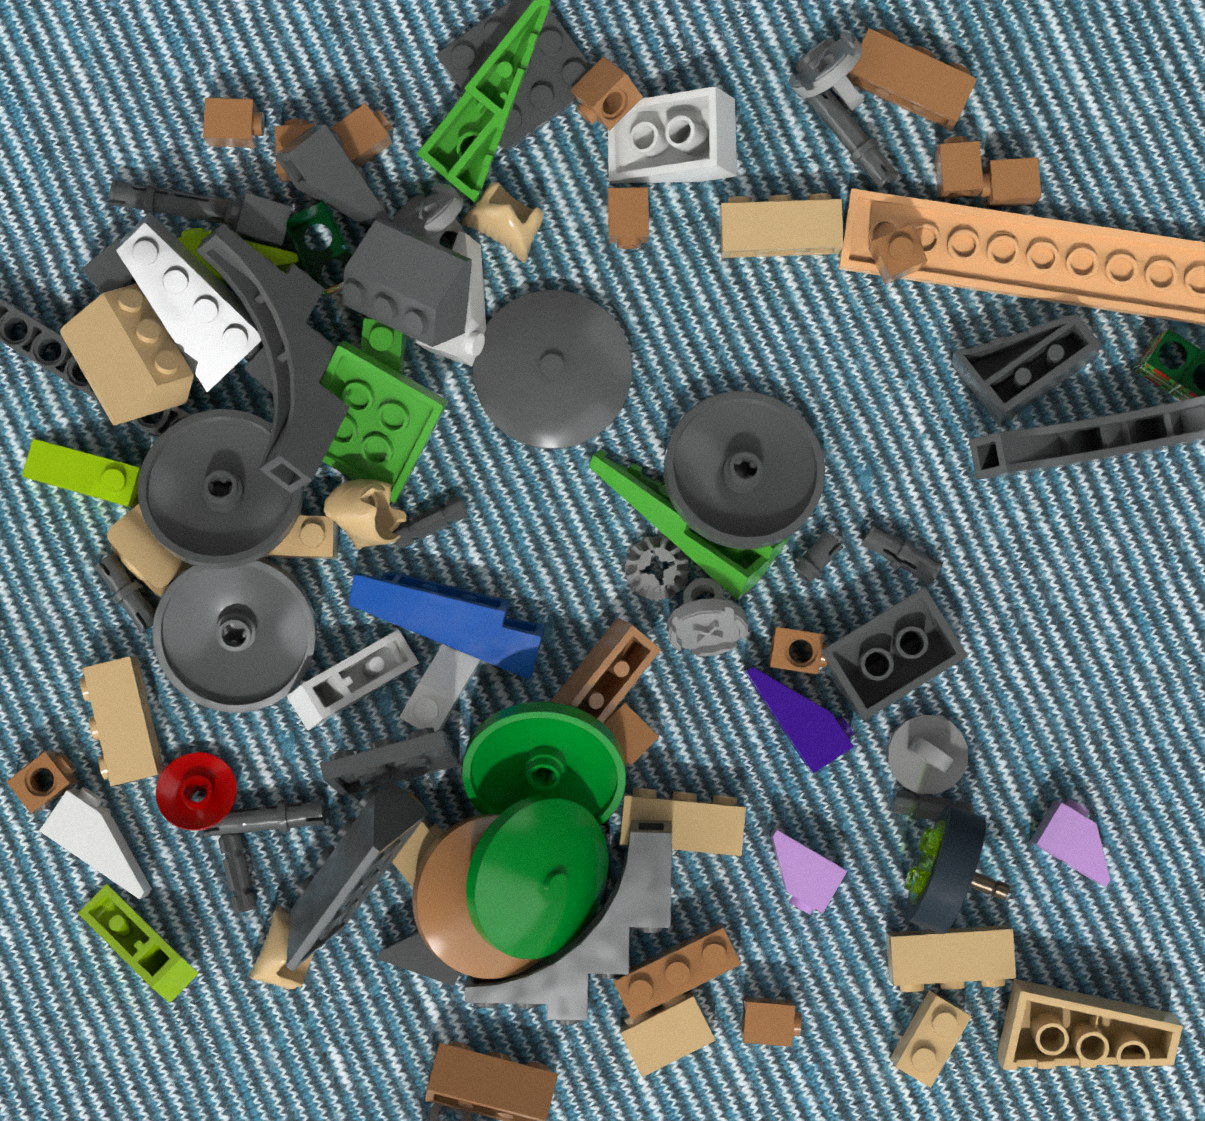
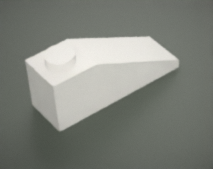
(468, 345)
(352, 679)
(440, 689)
(93, 836)

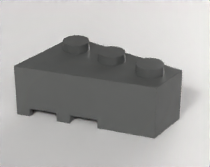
(1025, 366)

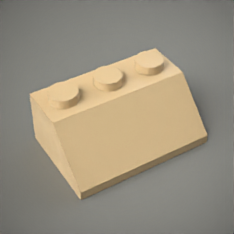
(128, 355)

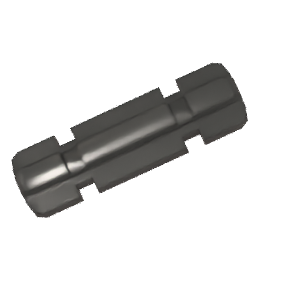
(430, 521)
(925, 805)
(237, 872)

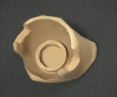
(505, 220)
(365, 512)
(272, 959)

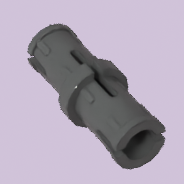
(902, 553)
(126, 592)

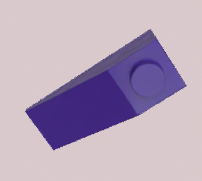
(809, 727)

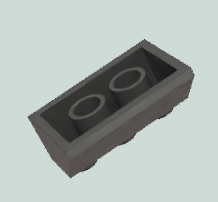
(408, 284)
(893, 654)

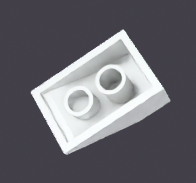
(675, 139)

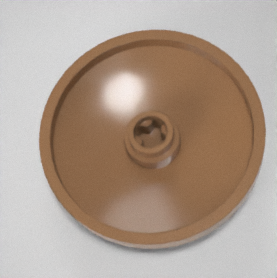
(442, 905)

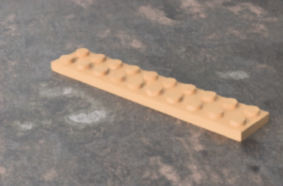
(1034, 256)

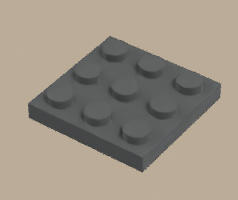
(548, 79)
(389, 761)

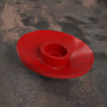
(192, 774)

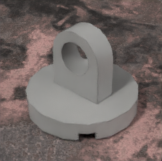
(827, 68)
(432, 215)
(706, 625)
(927, 754)

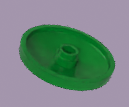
(544, 752)
(537, 876)

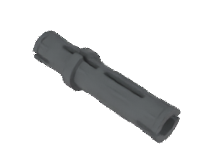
(862, 149)
(162, 200)
(272, 817)

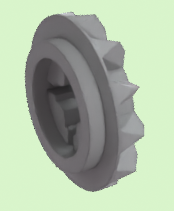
(647, 584)

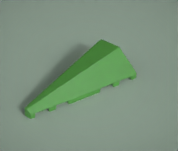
(473, 128)
(731, 567)

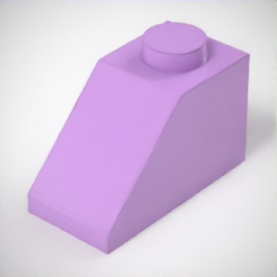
(1073, 840)
(806, 873)

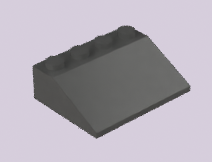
(351, 869)

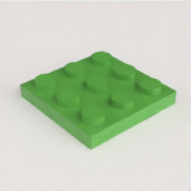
(385, 422)

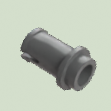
(817, 557)

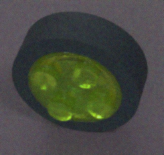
(948, 870)

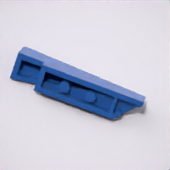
(452, 617)

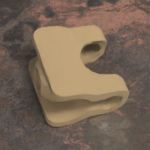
(143, 553)

